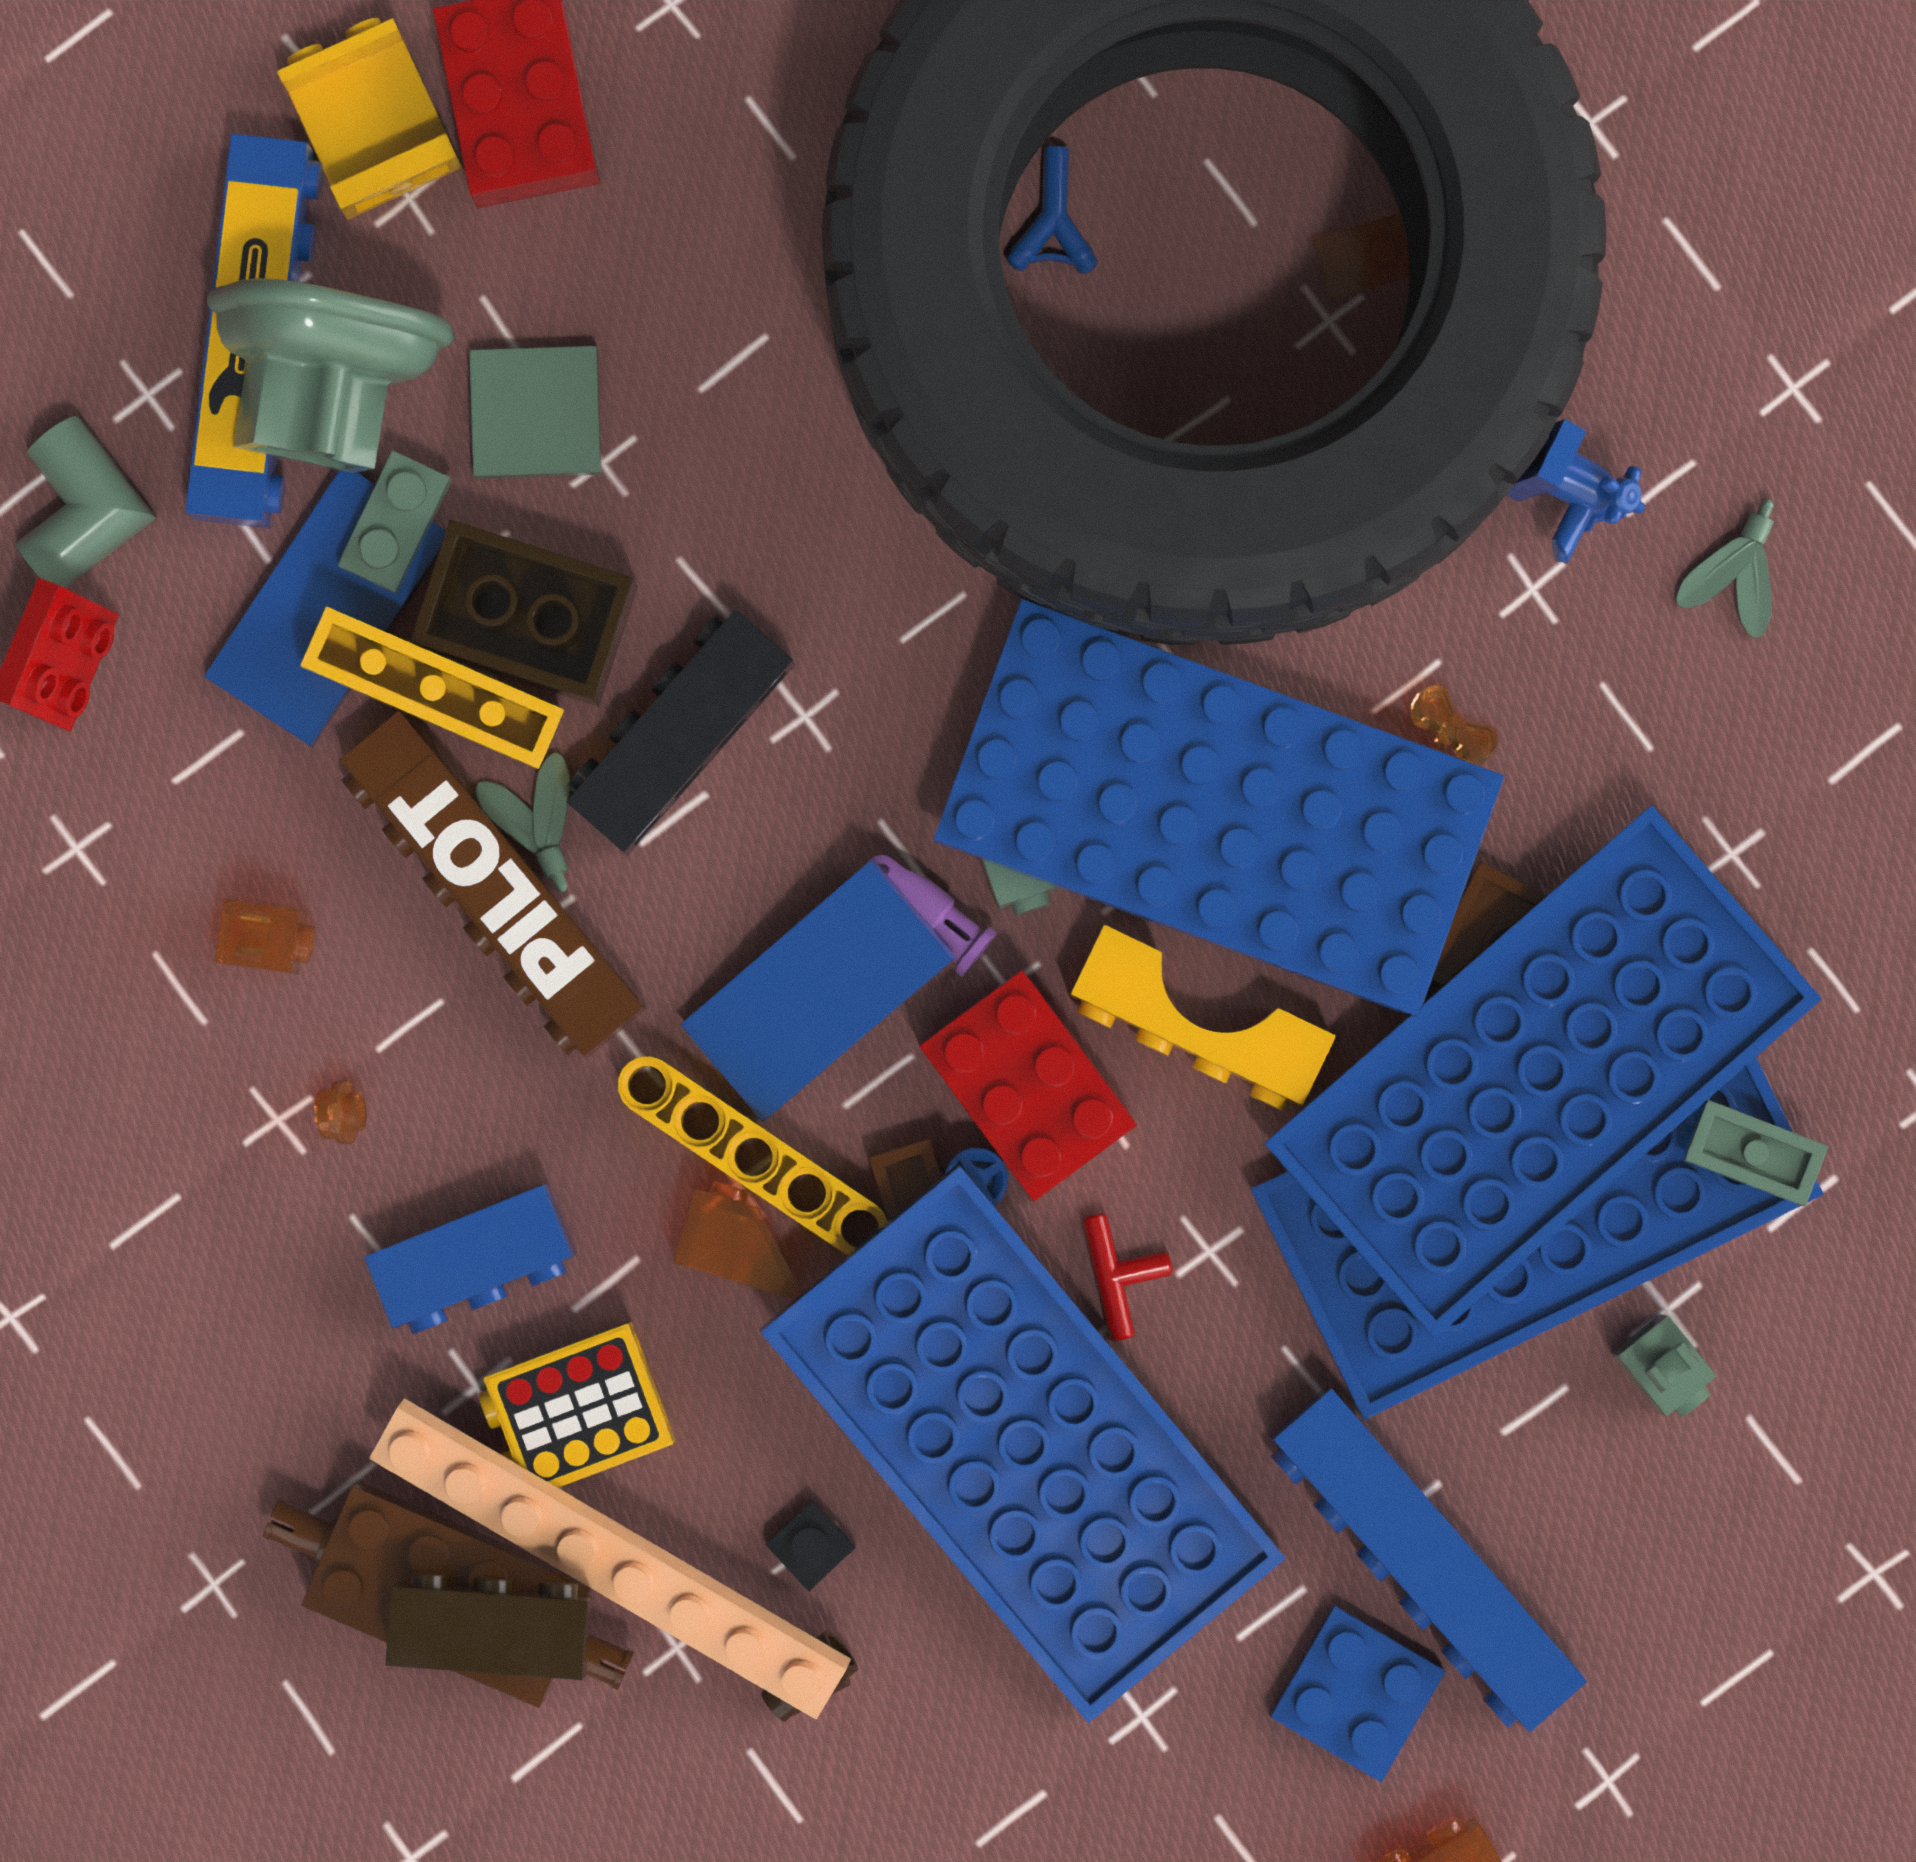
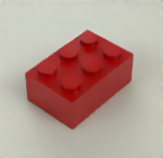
(516, 99)
(1027, 1086)

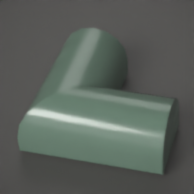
(98, 509)

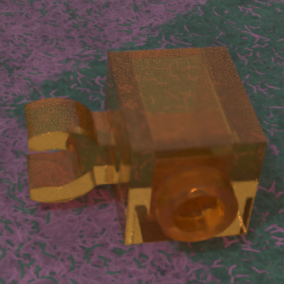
(264, 937)

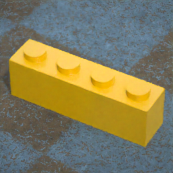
(432, 688)

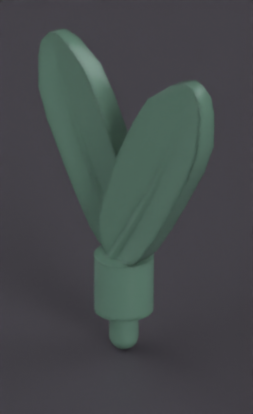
(1739, 559)
(535, 830)

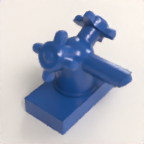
(1579, 482)

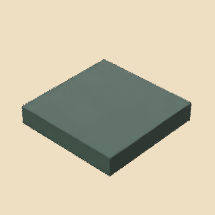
(535, 412)

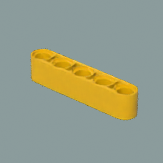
(723, 1145)

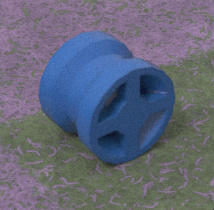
(984, 1170)

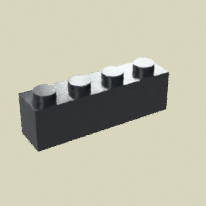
(680, 731)

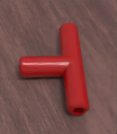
(1114, 1275)

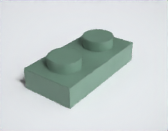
(395, 522)
(1755, 1153)

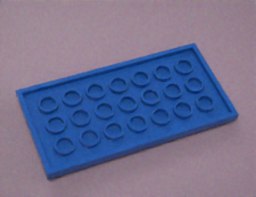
(1219, 808)
(1542, 1071)
(1629, 1234)
(1022, 1443)

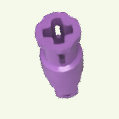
(936, 907)

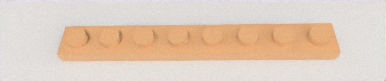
(610, 1558)

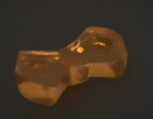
(1435, 712)

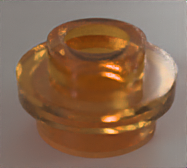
(340, 1112)

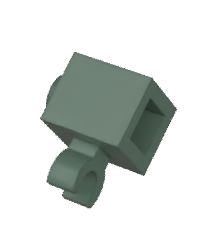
(1665, 1367)

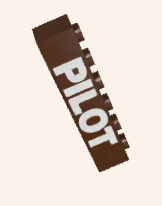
(492, 885)

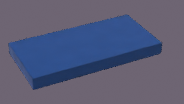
(270, 641)
(818, 990)

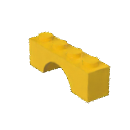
(1126, 984)

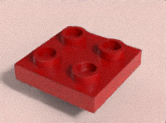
(55, 654)

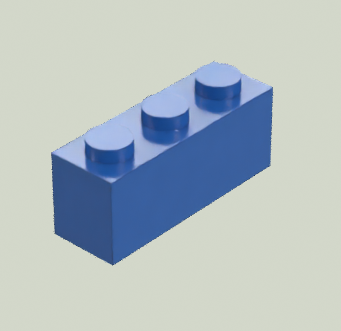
(471, 1259)

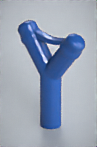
(1053, 220)

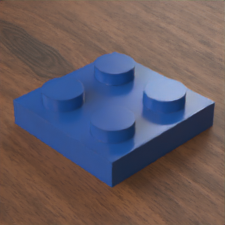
(1357, 1693)

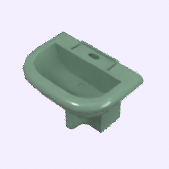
(320, 366)

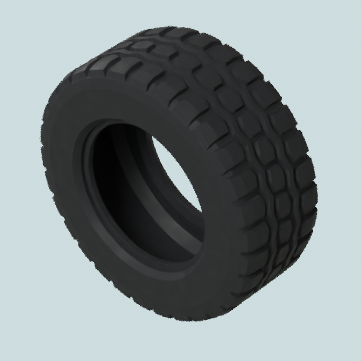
(1212, 537)

